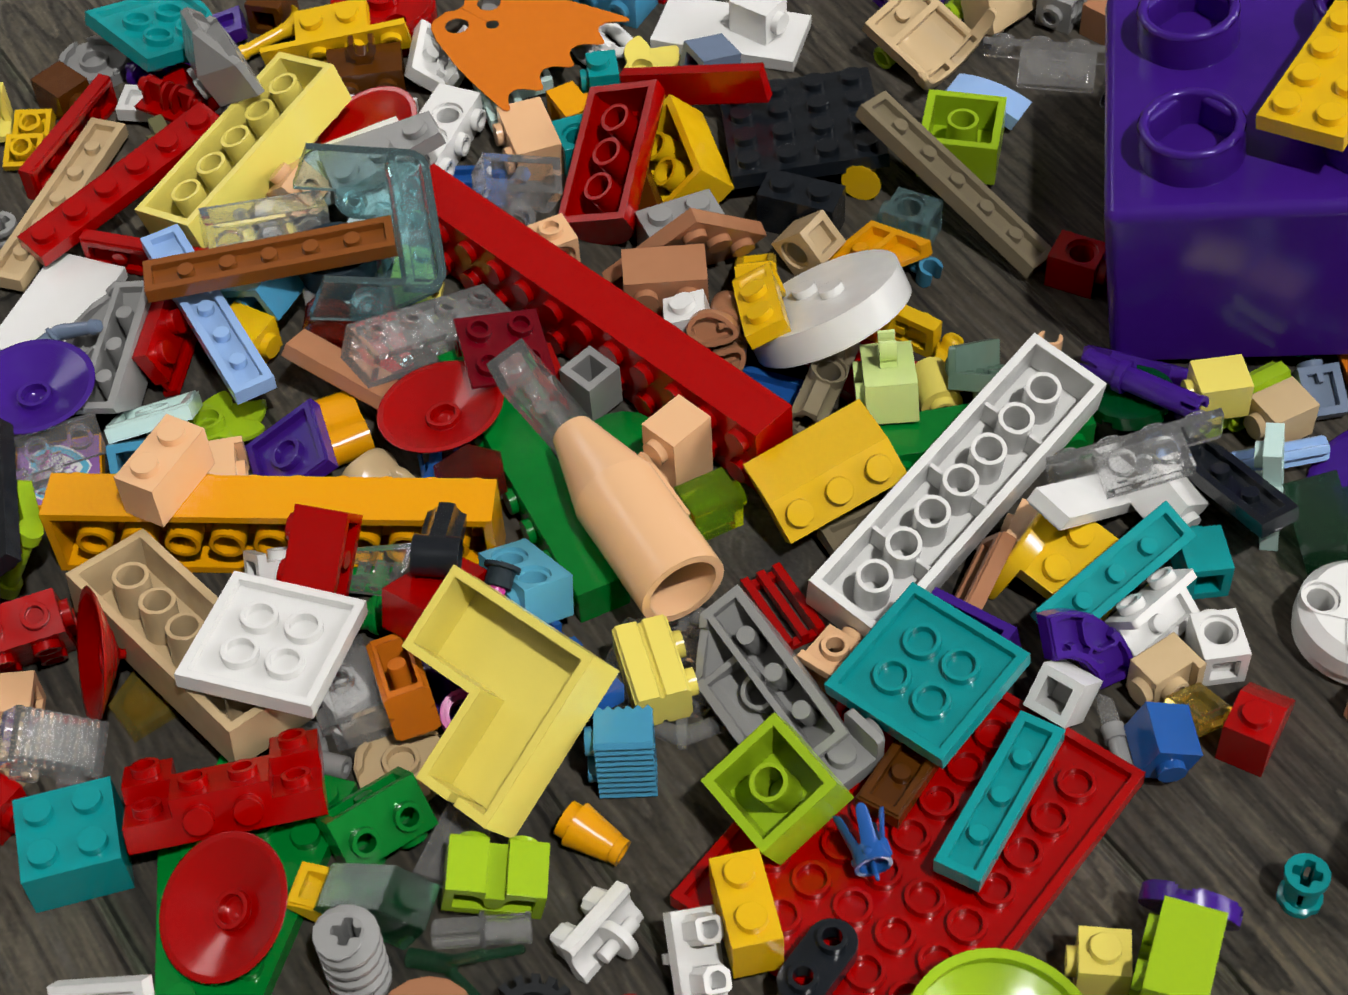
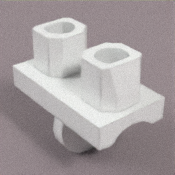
(601, 934)
(696, 951)

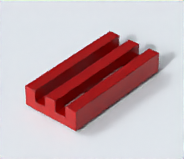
(781, 577)

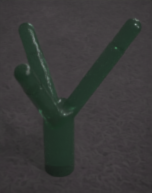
(449, 963)

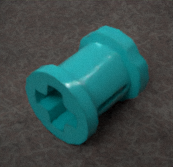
(1297, 884)

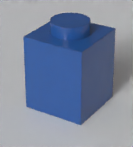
(1163, 740)

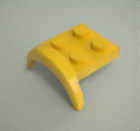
(1052, 557)

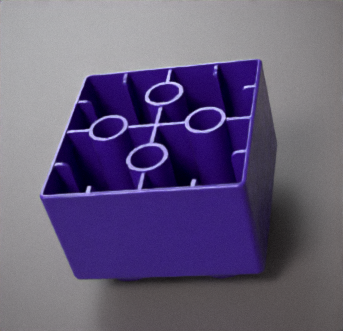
(1208, 223)

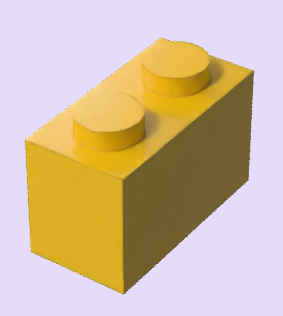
(748, 913)

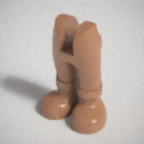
(721, 328)

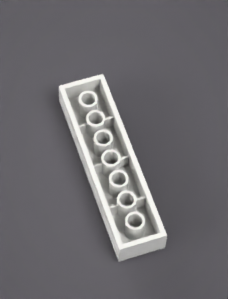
(958, 486)

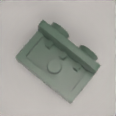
(973, 365)

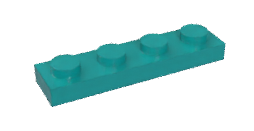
(1123, 564)
(999, 801)

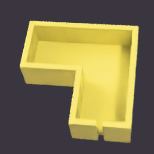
(523, 705)

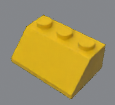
(686, 154)
(825, 471)

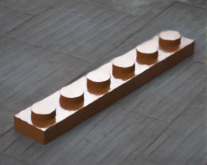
(269, 258)

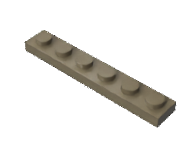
(955, 183)

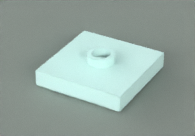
(146, 417)

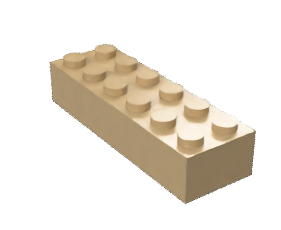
(155, 616)

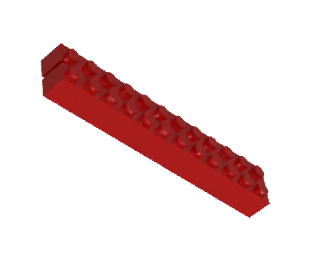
(585, 309)

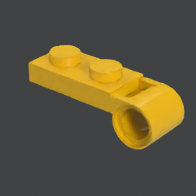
(761, 305)

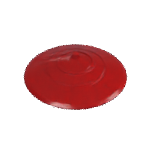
(368, 109)
(436, 409)
(96, 654)
(223, 907)

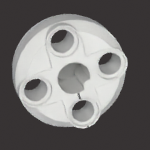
(1321, 620)

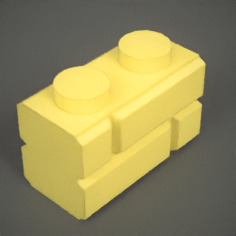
(653, 668)

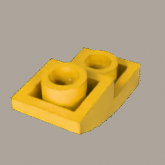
(28, 132)

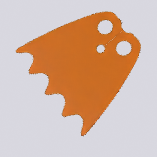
(525, 43)

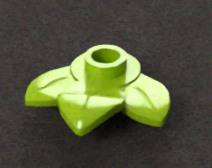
(226, 419)

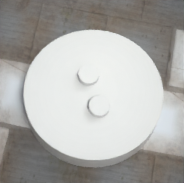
(837, 307)

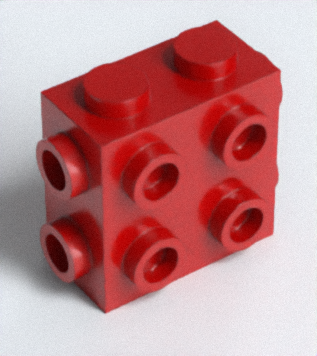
(36, 630)

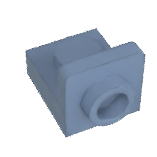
(1325, 385)

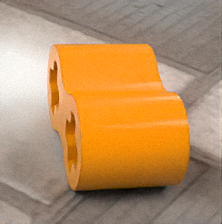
(345, 426)

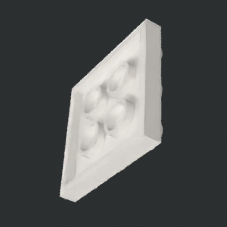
(272, 644)

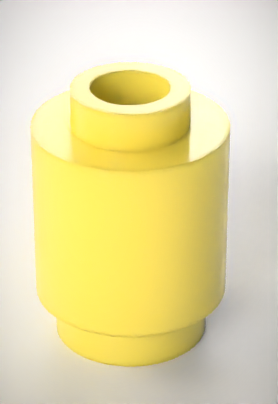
(934, 385)

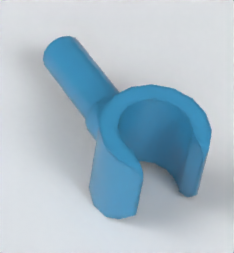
(925, 270)

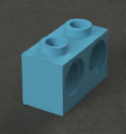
(543, 583)

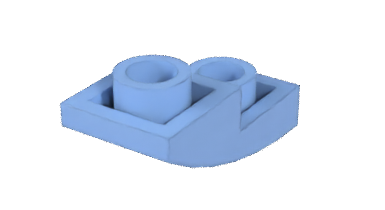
(1016, 103)

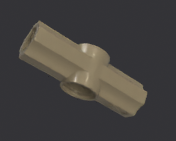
(822, 388)

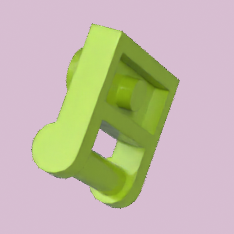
(30, 536)

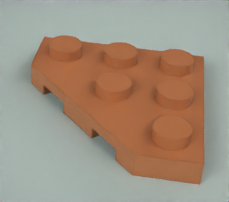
(721, 233)

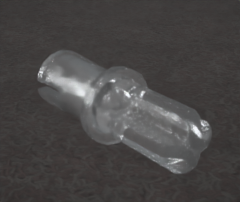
(482, 930)

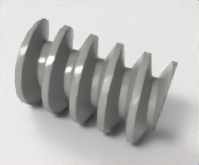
(352, 951)

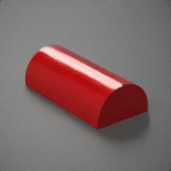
(611, 160)

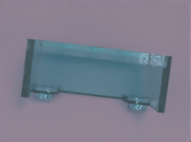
(368, 186)

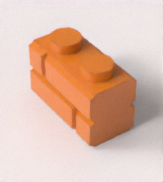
(403, 688)

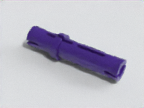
(1126, 377)

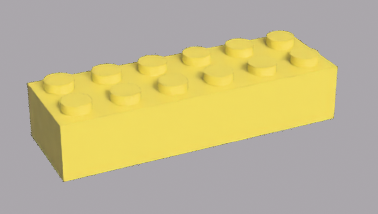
(248, 144)

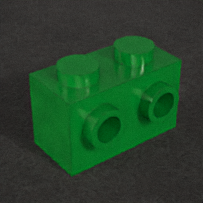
(378, 819)

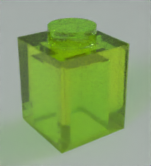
(713, 502)

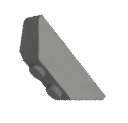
(216, 60)
(118, 379)
(753, 672)

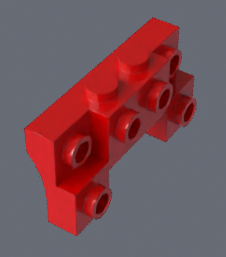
(233, 796)

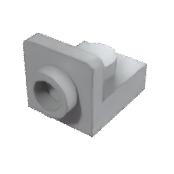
(859, 752)

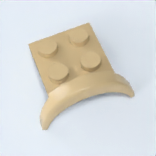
(926, 38)

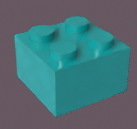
(72, 844)

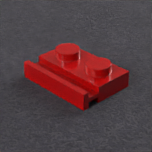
(165, 346)

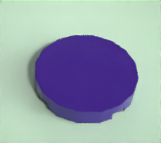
(1154, 890)

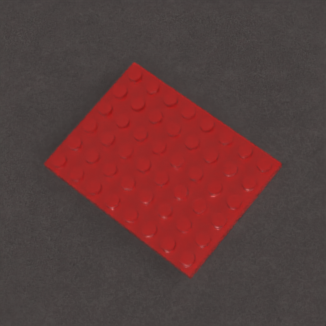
(915, 914)

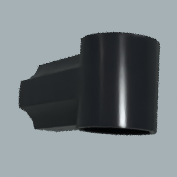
(439, 542)

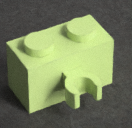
(887, 379)

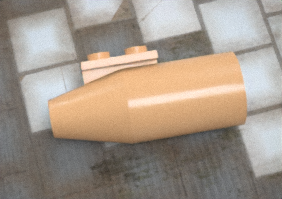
(636, 521)

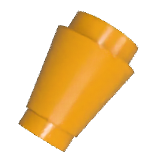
(590, 833)

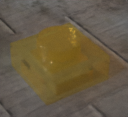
(1207, 709)

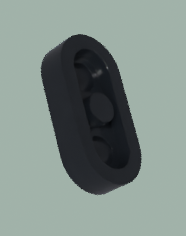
(818, 961)

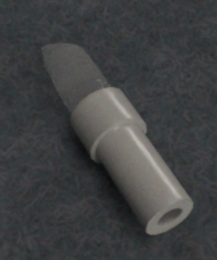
(1112, 728)

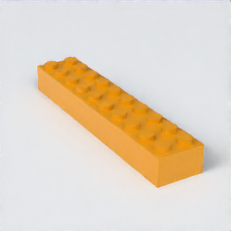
(250, 513)

